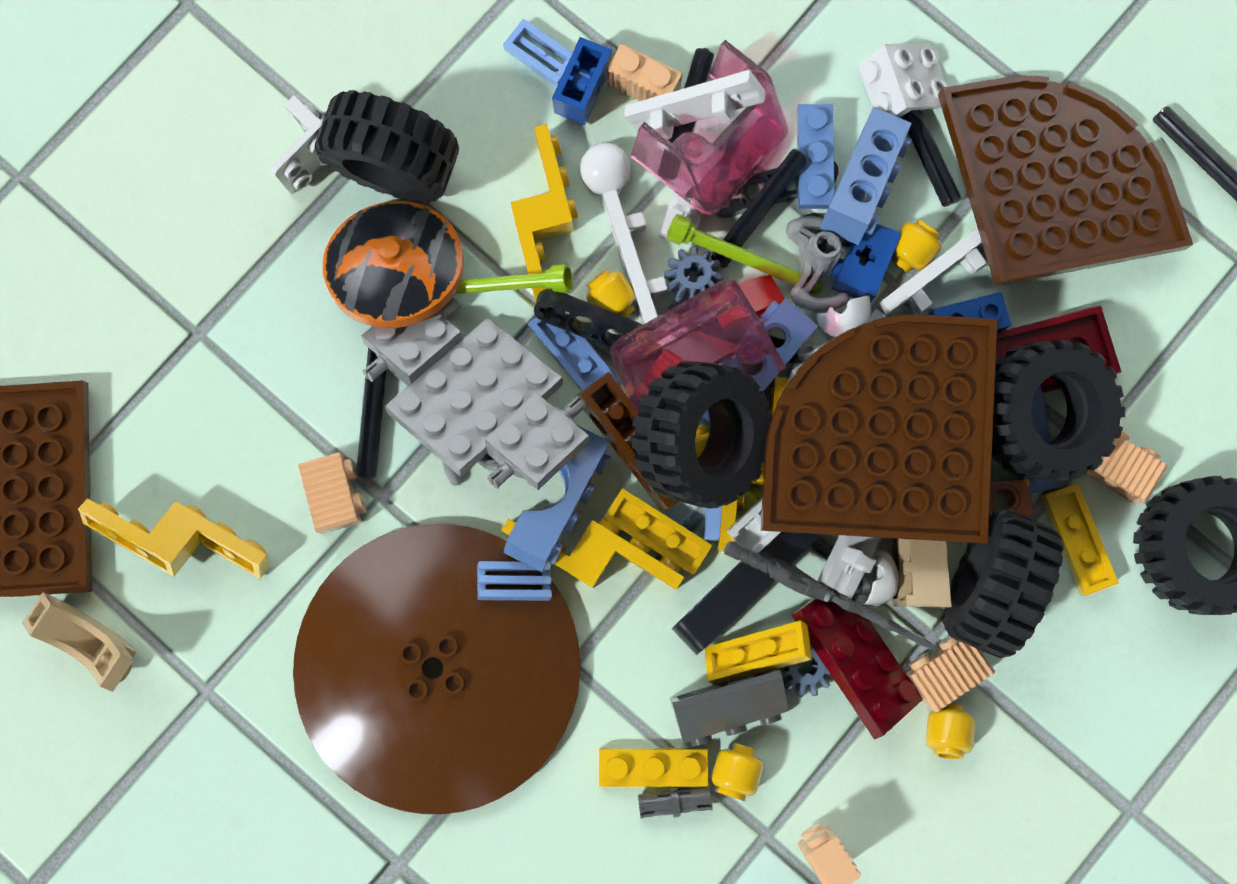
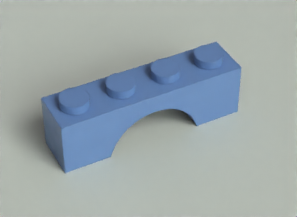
(538, 532)

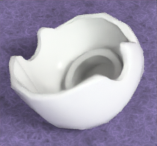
(605, 168)
(837, 322)
(880, 583)

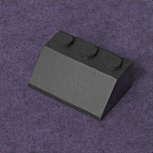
(730, 706)

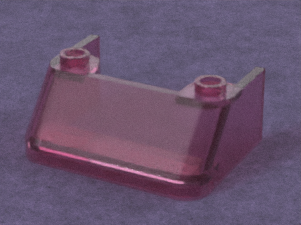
(714, 172)
(699, 329)

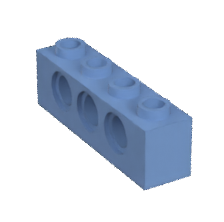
(866, 176)
(796, 329)

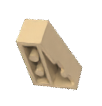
(922, 573)

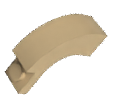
(82, 637)

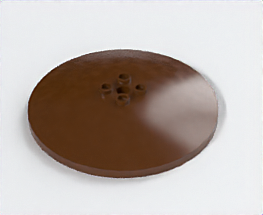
(419, 738)

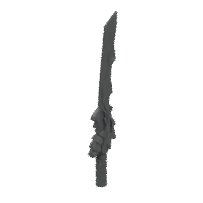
(804, 584)

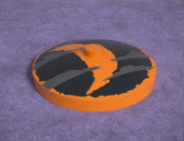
(393, 264)

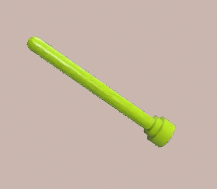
(684, 232)
(557, 278)

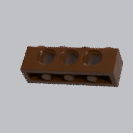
(614, 416)

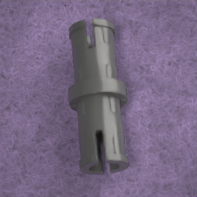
(675, 802)

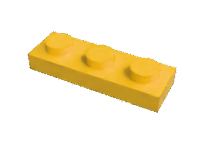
(657, 531)
(1080, 539)
(758, 653)
(653, 767)

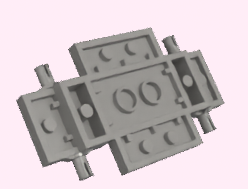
(477, 398)

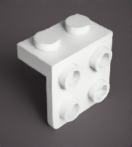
(903, 78)
(300, 161)

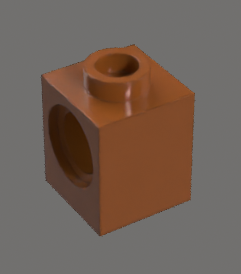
(1017, 494)

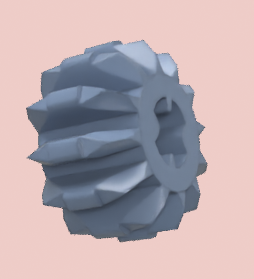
(680, 272)
(804, 678)

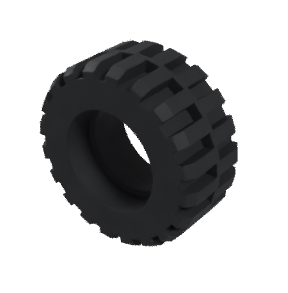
(387, 146)
(1091, 410)
(669, 428)
(1164, 547)
(1004, 584)

